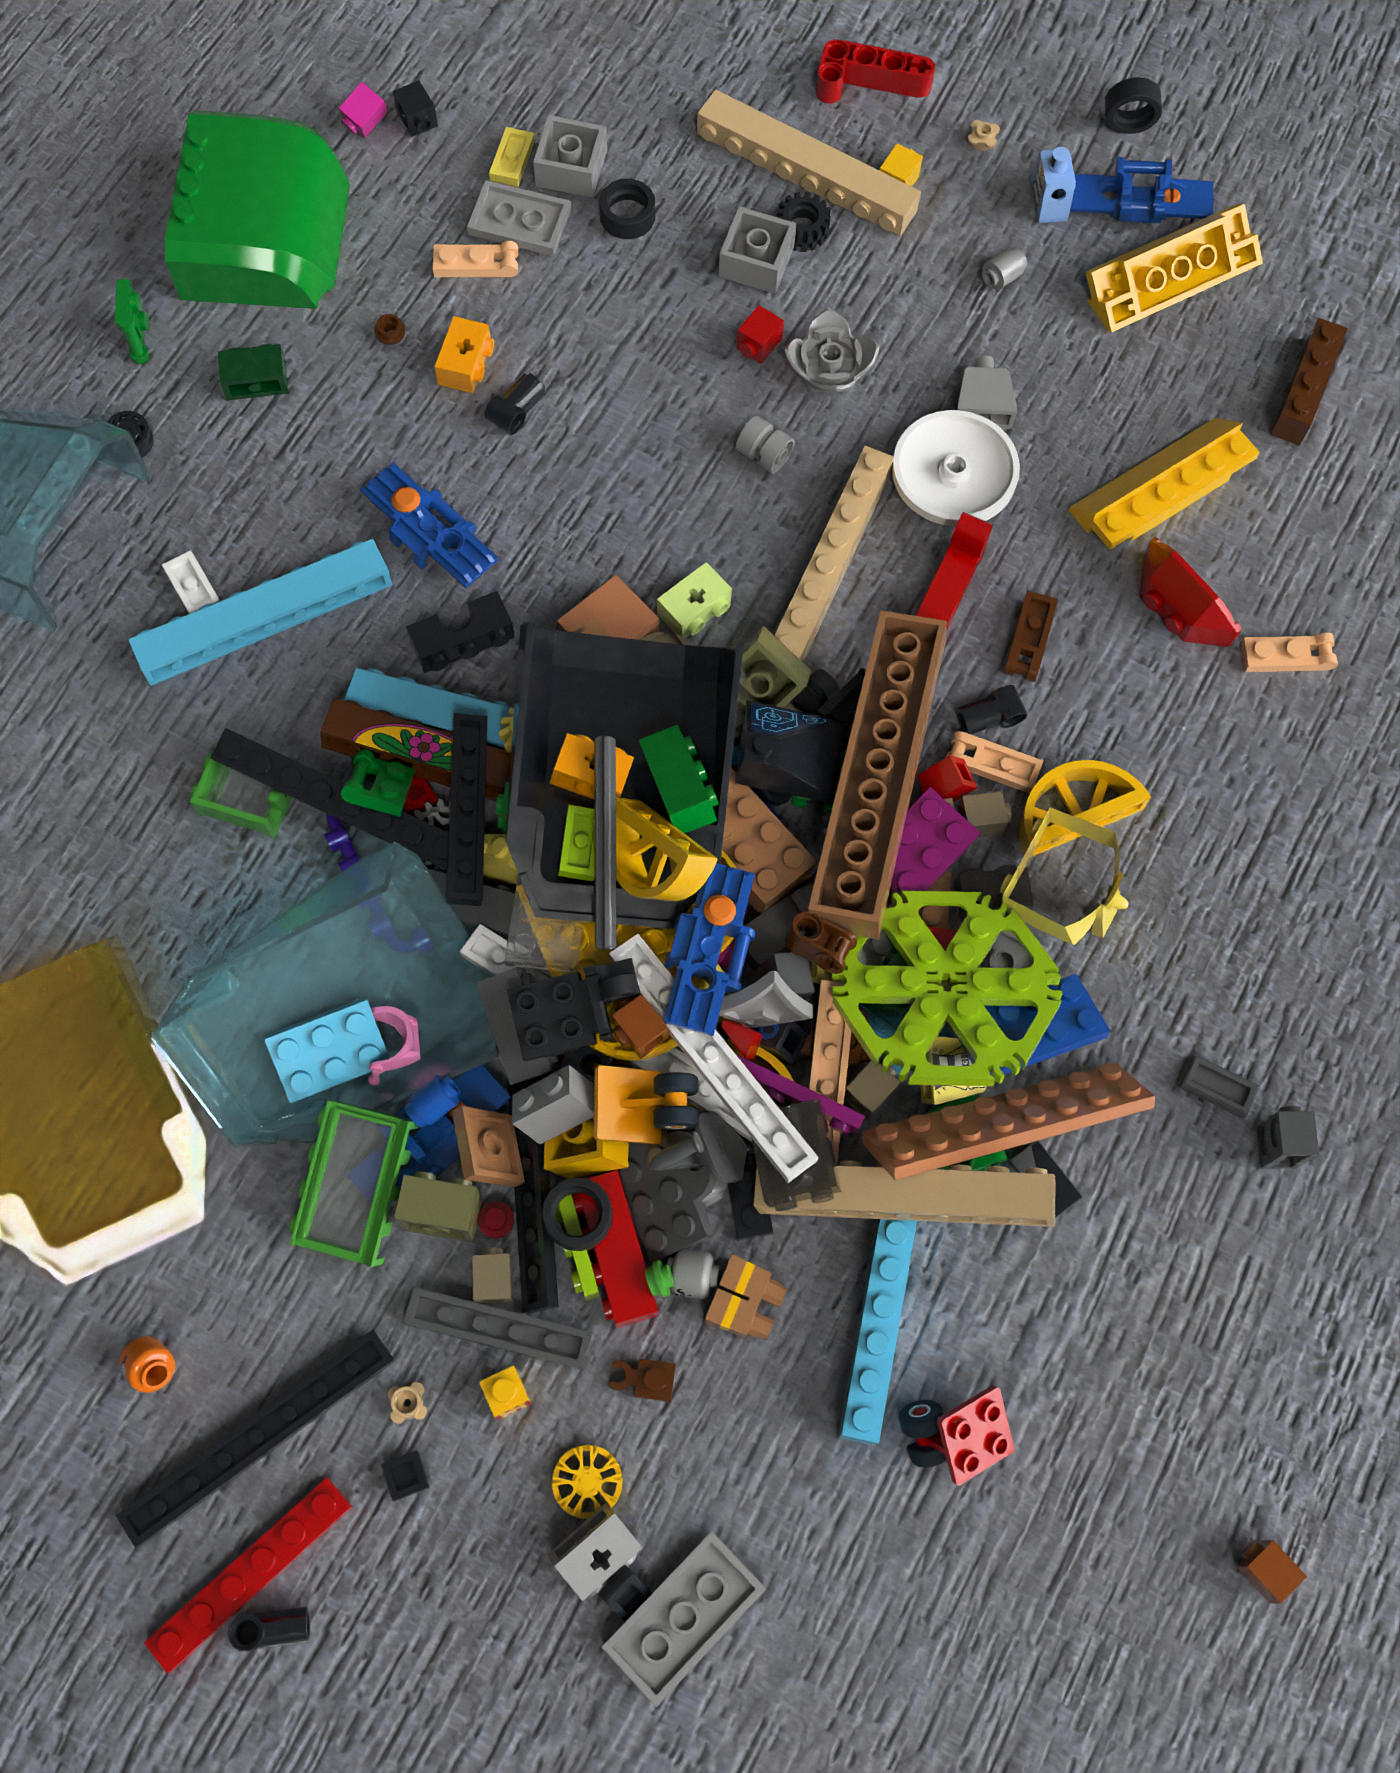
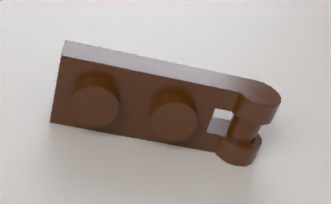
(1031, 635)

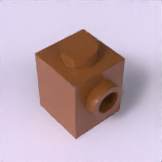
(639, 1026)
(1270, 1570)

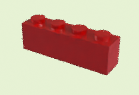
(618, 1256)

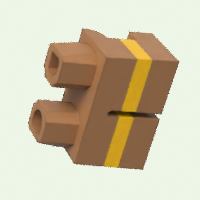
(740, 1315)

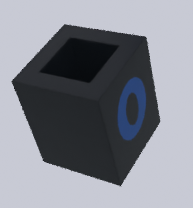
(783, 1041)

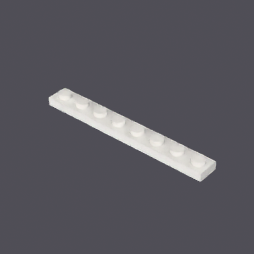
(722, 1070)

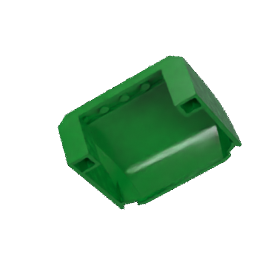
(255, 212)

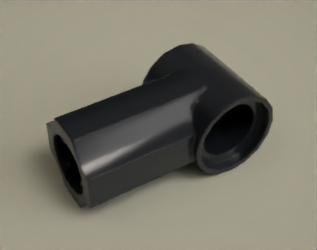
(510, 410)
(1000, 708)
(274, 1629)

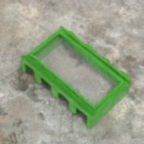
(351, 1182)

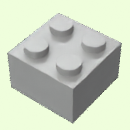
(570, 156)
(757, 250)

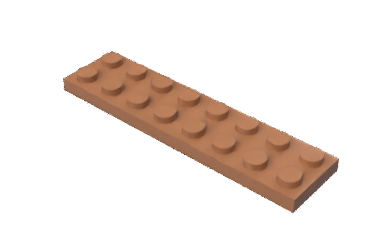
(1006, 1120)

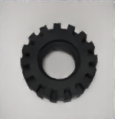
(806, 208)

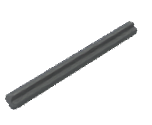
(605, 841)

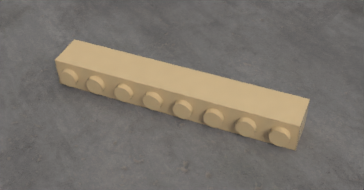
(808, 162)
(834, 551)
(935, 1196)

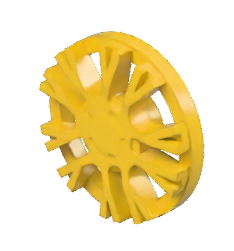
(586, 1480)

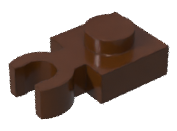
(651, 1380)

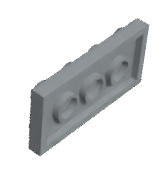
(683, 1618)

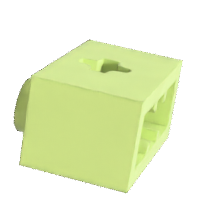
(694, 601)

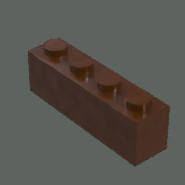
(1309, 381)

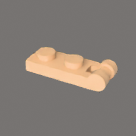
(475, 260)
(1288, 653)
(997, 761)

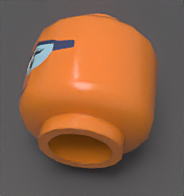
(146, 1364)

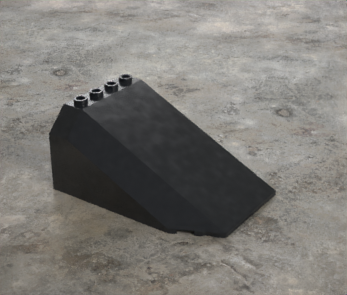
(621, 692)

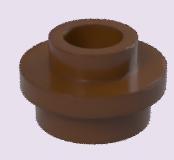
(386, 323)

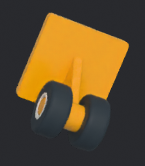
(632, 1105)

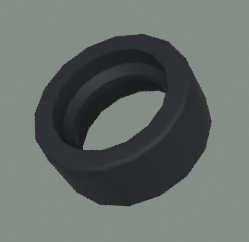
(1129, 91)
(627, 190)
(568, 1187)

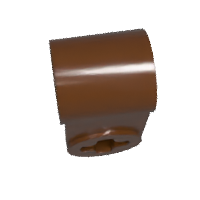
(821, 944)

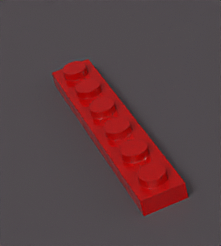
(247, 1575)

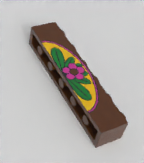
(410, 742)

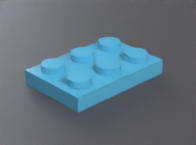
(326, 1049)

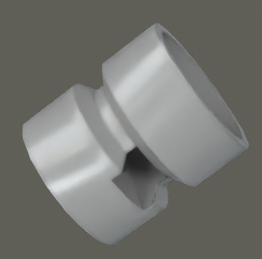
(766, 445)

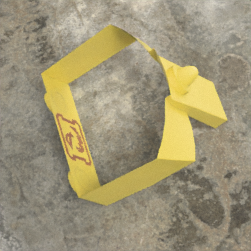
(1103, 915)

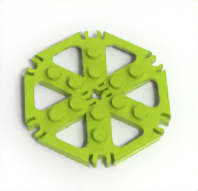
(963, 1005)

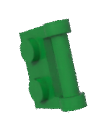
(131, 320)
(389, 787)

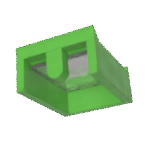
(238, 799)

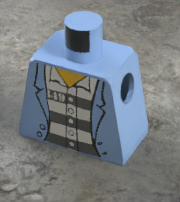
(1055, 175)

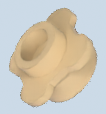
(983, 135)
(399, 1395)

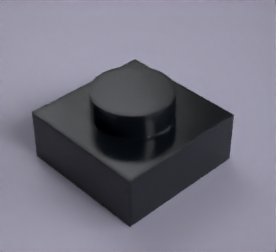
(405, 1476)
(625, 1593)

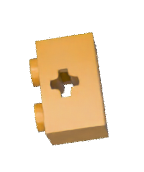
(464, 354)
(573, 765)

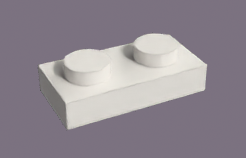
(190, 582)

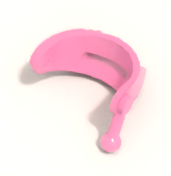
(408, 1029)

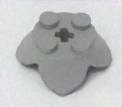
(831, 339)

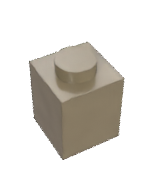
(986, 812)
(871, 1089)
(492, 1277)

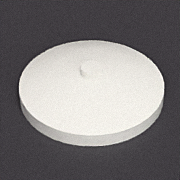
(955, 466)

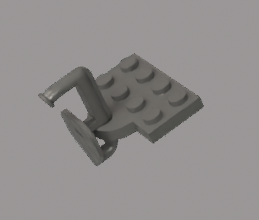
(668, 1188)

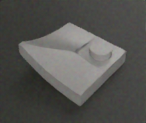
(766, 1004)

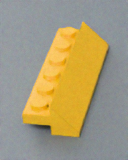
(1173, 268)
(1165, 482)

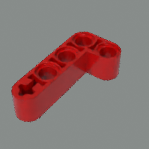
(872, 69)
(956, 568)

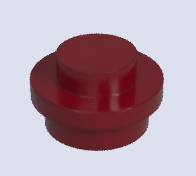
(496, 1220)

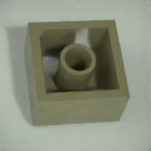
(770, 672)
(439, 1207)

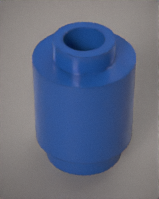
(432, 1101)

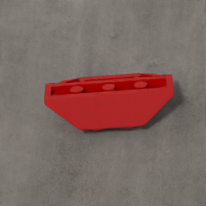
(1184, 598)

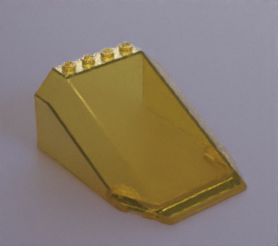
(91, 1118)

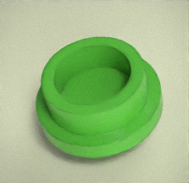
(659, 1278)

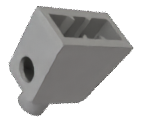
(988, 393)

